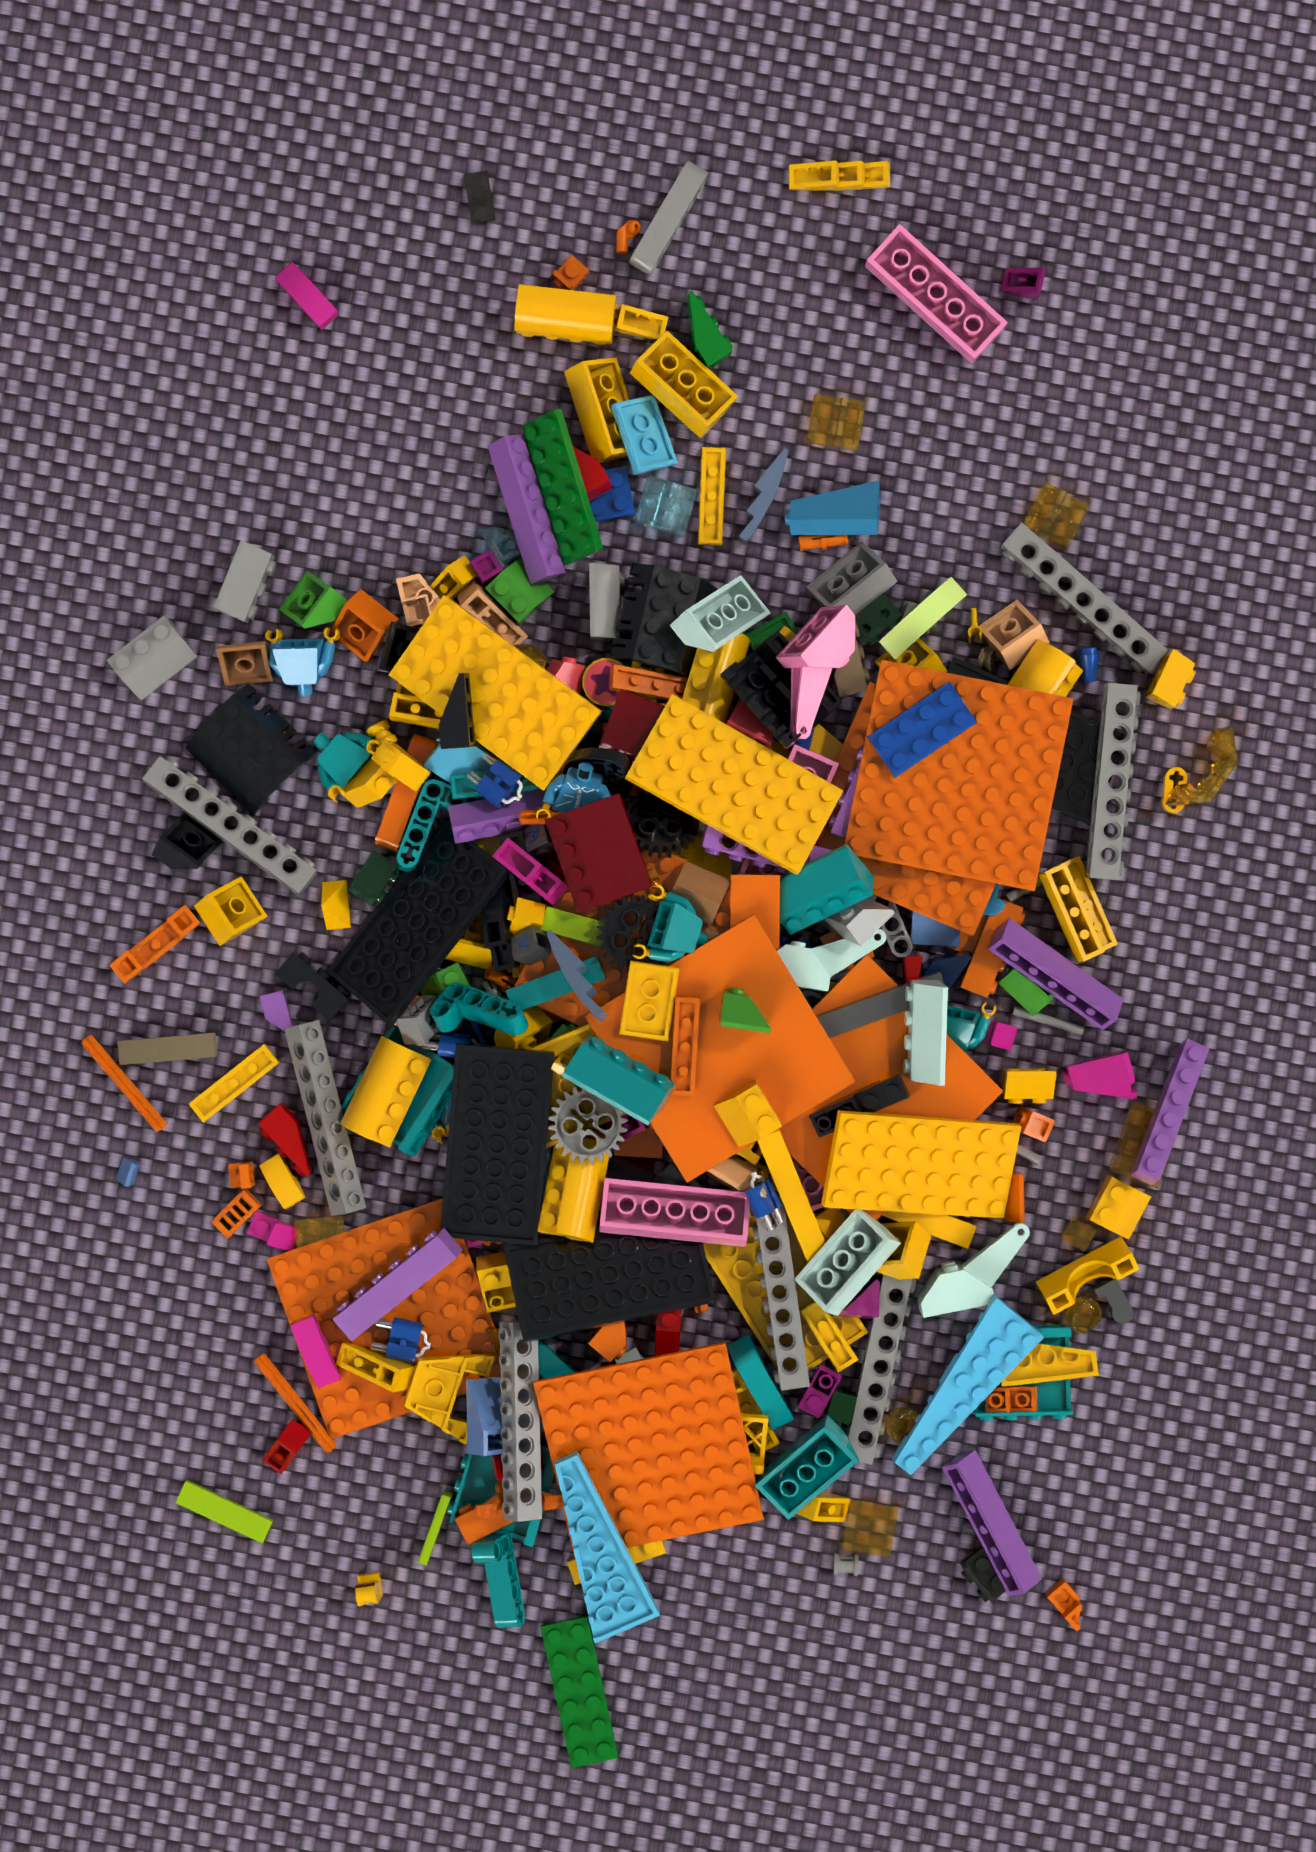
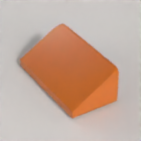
(1015, 1203)

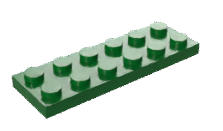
(562, 486)
(579, 1691)

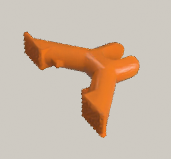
(490, 1507)

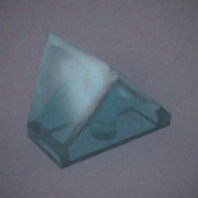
(502, 544)

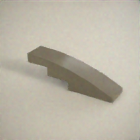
(167, 1048)

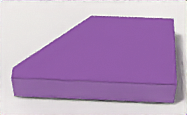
(276, 1009)

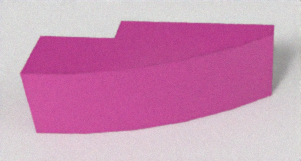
(307, 296)
(530, 871)
(315, 1350)

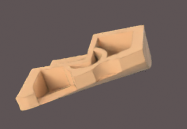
(416, 598)

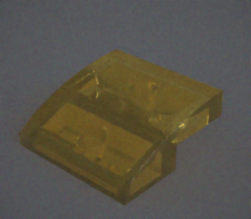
(835, 422)
(1056, 515)
(319, 1230)
(870, 1528)

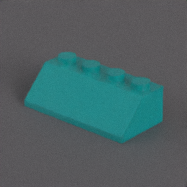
(823, 888)
(619, 1079)
(807, 1467)

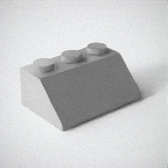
(853, 580)
(245, 582)
(605, 601)
(152, 658)
(858, 921)

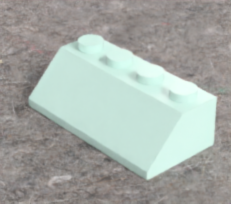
(720, 616)
(926, 1031)
(847, 1261)

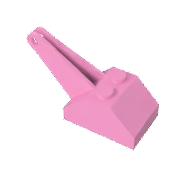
(816, 649)

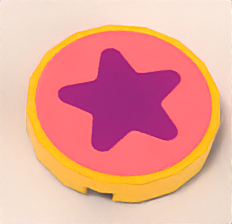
(596, 682)

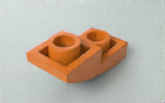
(1012, 1399)

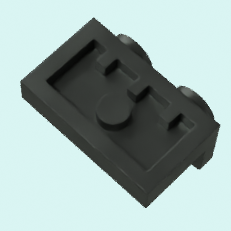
(980, 1570)

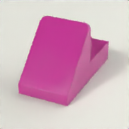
(1000, 1035)
(273, 1231)

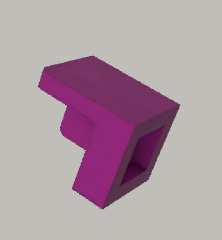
(486, 567)

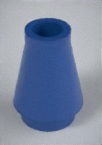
(1088, 661)

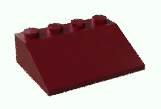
(630, 724)
(598, 852)

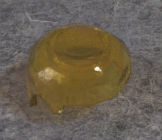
(1083, 1314)
(900, 1423)

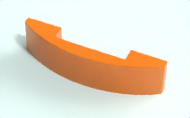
(155, 944)

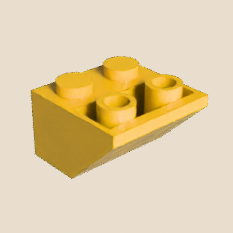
(495, 1282)

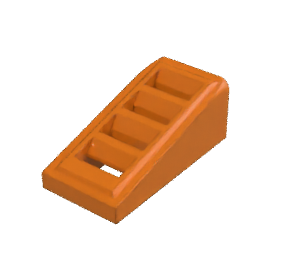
(250, 1200)

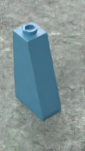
(837, 512)

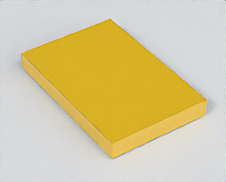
(649, 1000)

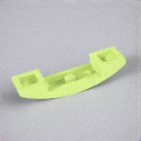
(922, 618)

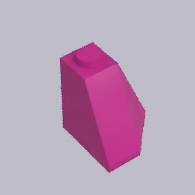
(1103, 1075)

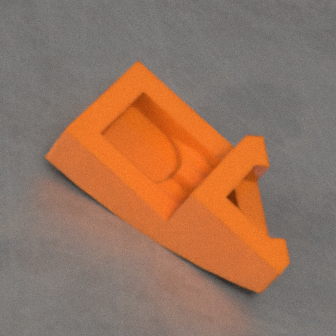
(1066, 1601)

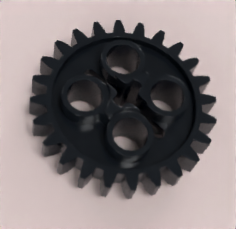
(654, 822)
(615, 924)

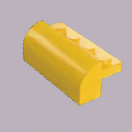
(565, 314)
(1047, 670)
(705, 686)
(412, 710)
(1078, 909)
(385, 1091)
(573, 1195)

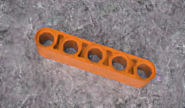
(403, 800)

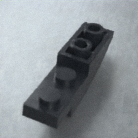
(496, 928)
(867, 1099)

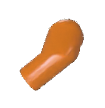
(624, 234)

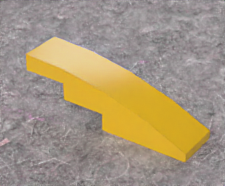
(839, 176)
(639, 322)
(939, 1225)

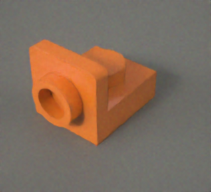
(570, 274)
(1033, 1123)
(241, 1175)

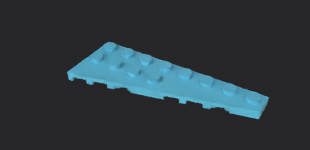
(984, 1361)
(609, 1577)

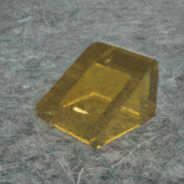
(1078, 1234)

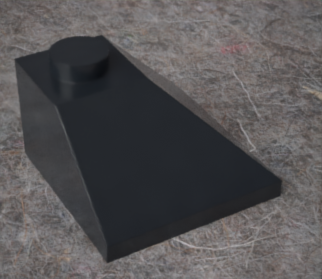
(185, 844)

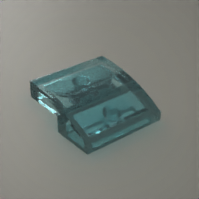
(665, 506)

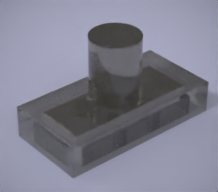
(479, 197)

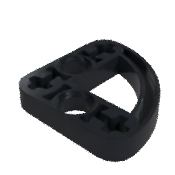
(615, 765)

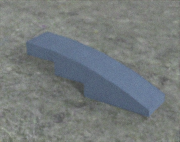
(767, 488)
(573, 970)

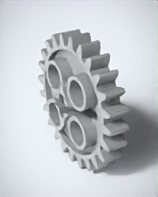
(574, 1141)

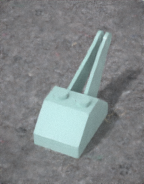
(817, 965)
(970, 1284)

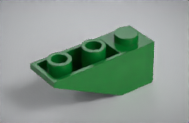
(706, 339)

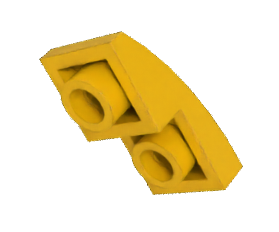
(281, 1181)

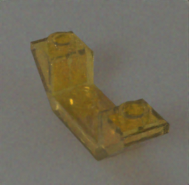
(1222, 746)

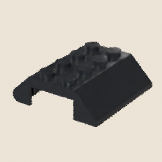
(649, 617)
(767, 689)
(248, 749)

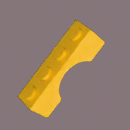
(1109, 1260)

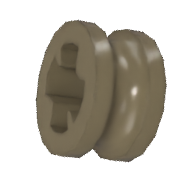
(986, 659)

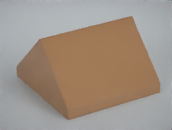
(245, 663)
(702, 889)

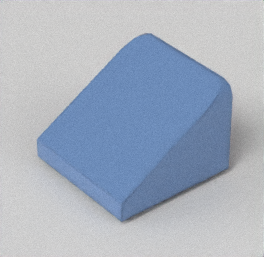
(127, 1171)

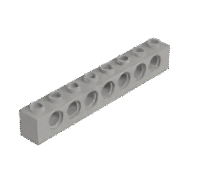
(1097, 600)
(1105, 768)
(164, 769)
(324, 1118)
(873, 1352)
(798, 1375)
(526, 1432)

